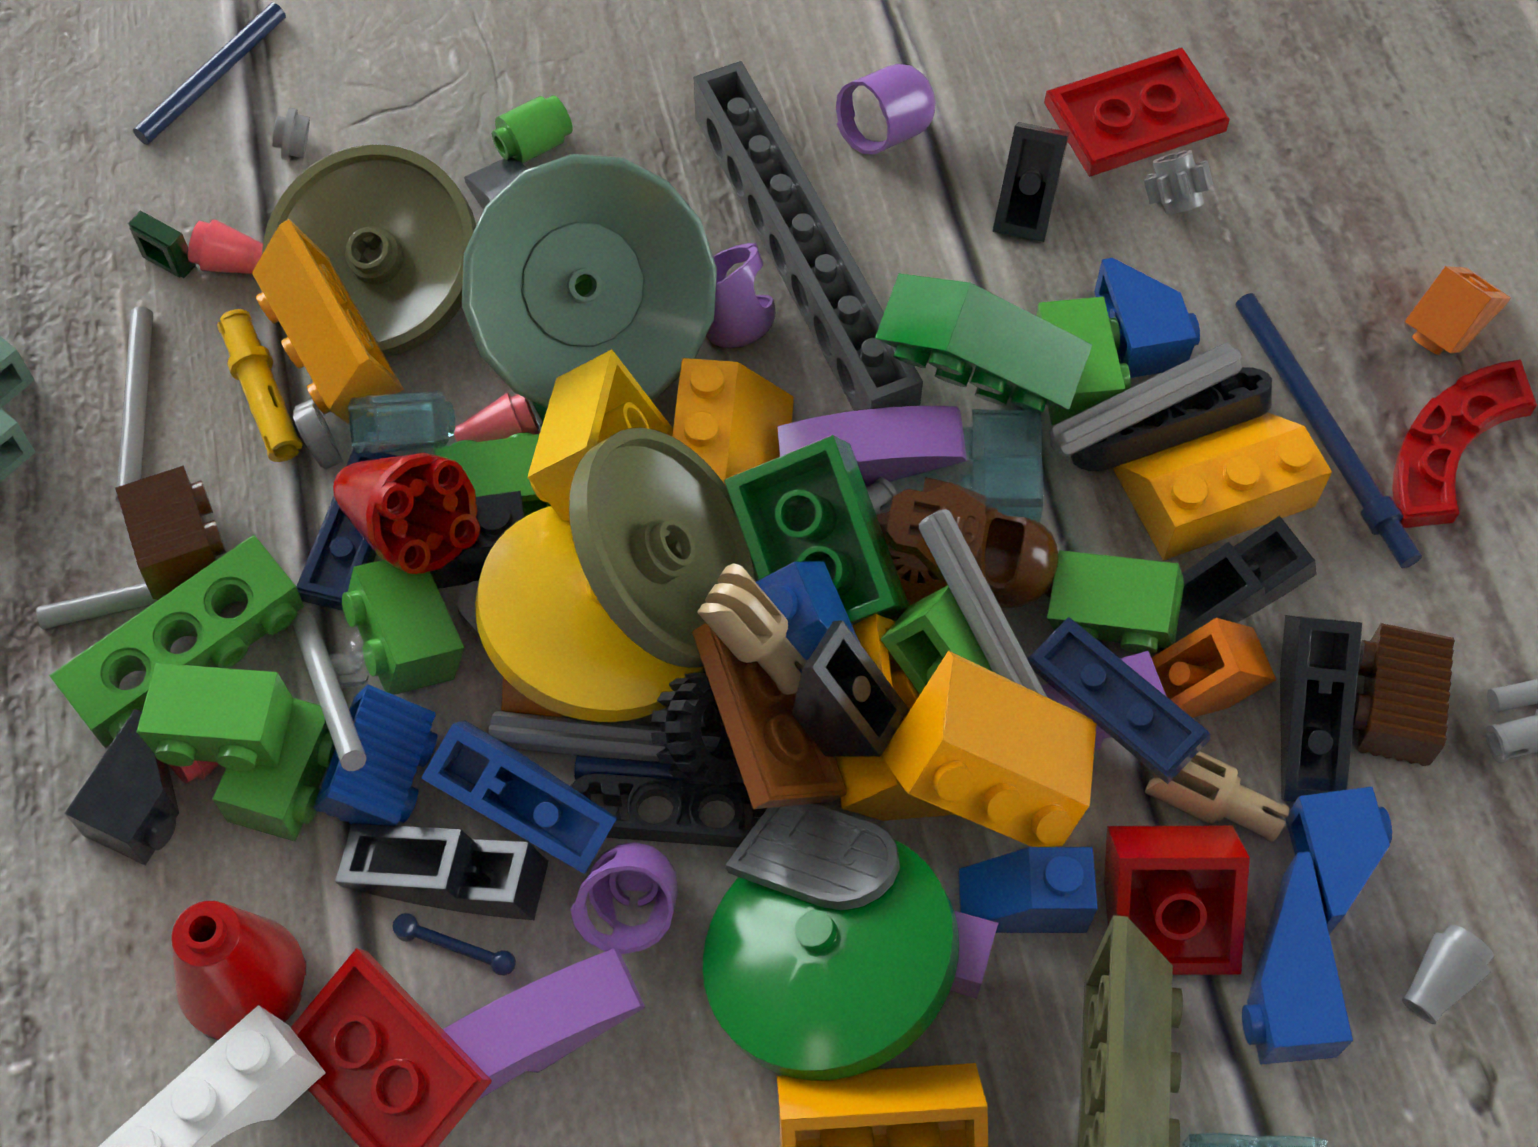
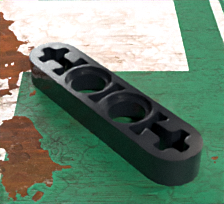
(1227, 404)
(687, 799)

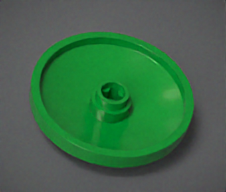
(828, 986)

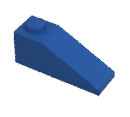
(519, 795)
(1296, 990)

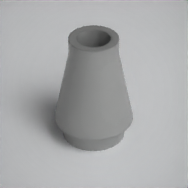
(1448, 971)

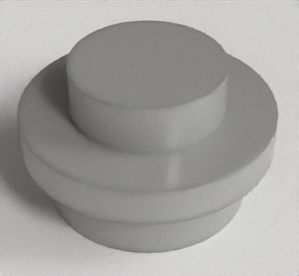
(291, 134)

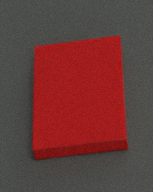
(1136, 111)
(385, 1060)

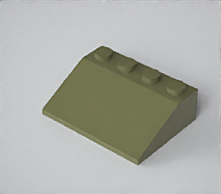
(1128, 1044)

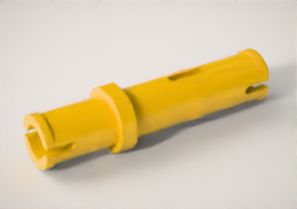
(252, 367)

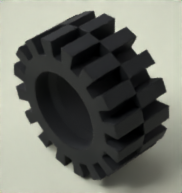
(683, 736)

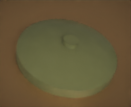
(391, 234)
(654, 537)

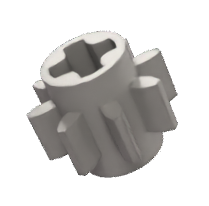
(1178, 182)

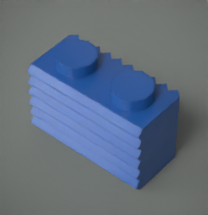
(395, 742)

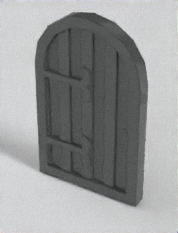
(818, 856)

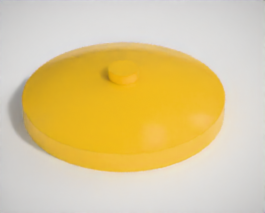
(555, 635)

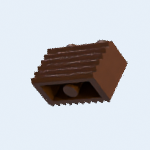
(169, 528)
(1404, 694)

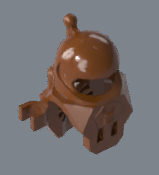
(1012, 552)

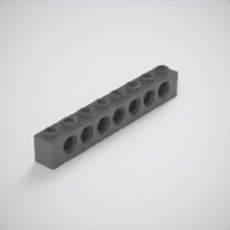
(802, 240)

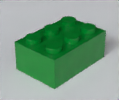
(982, 342)
(819, 510)

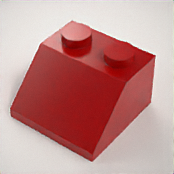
(1181, 892)

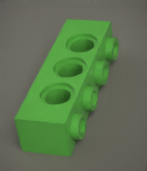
(191, 609)

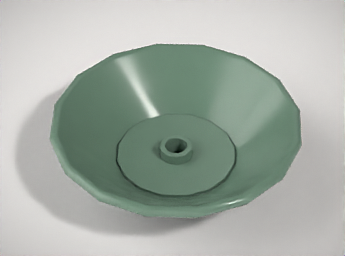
(599, 220)

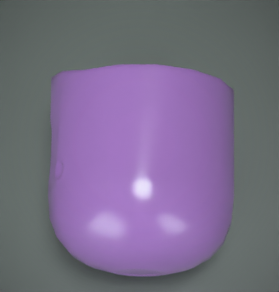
(903, 98)
(739, 313)
(635, 869)

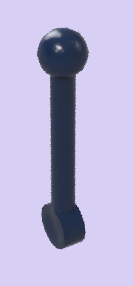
(408, 928)

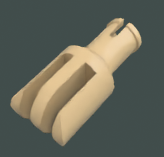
(752, 627)
(1214, 792)

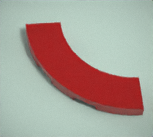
(1444, 429)

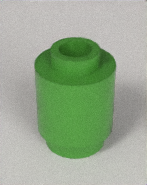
(532, 129)

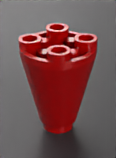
(410, 508)

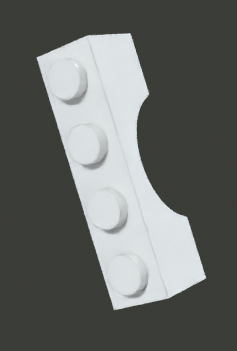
(235, 1083)

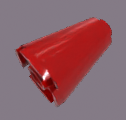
(233, 963)

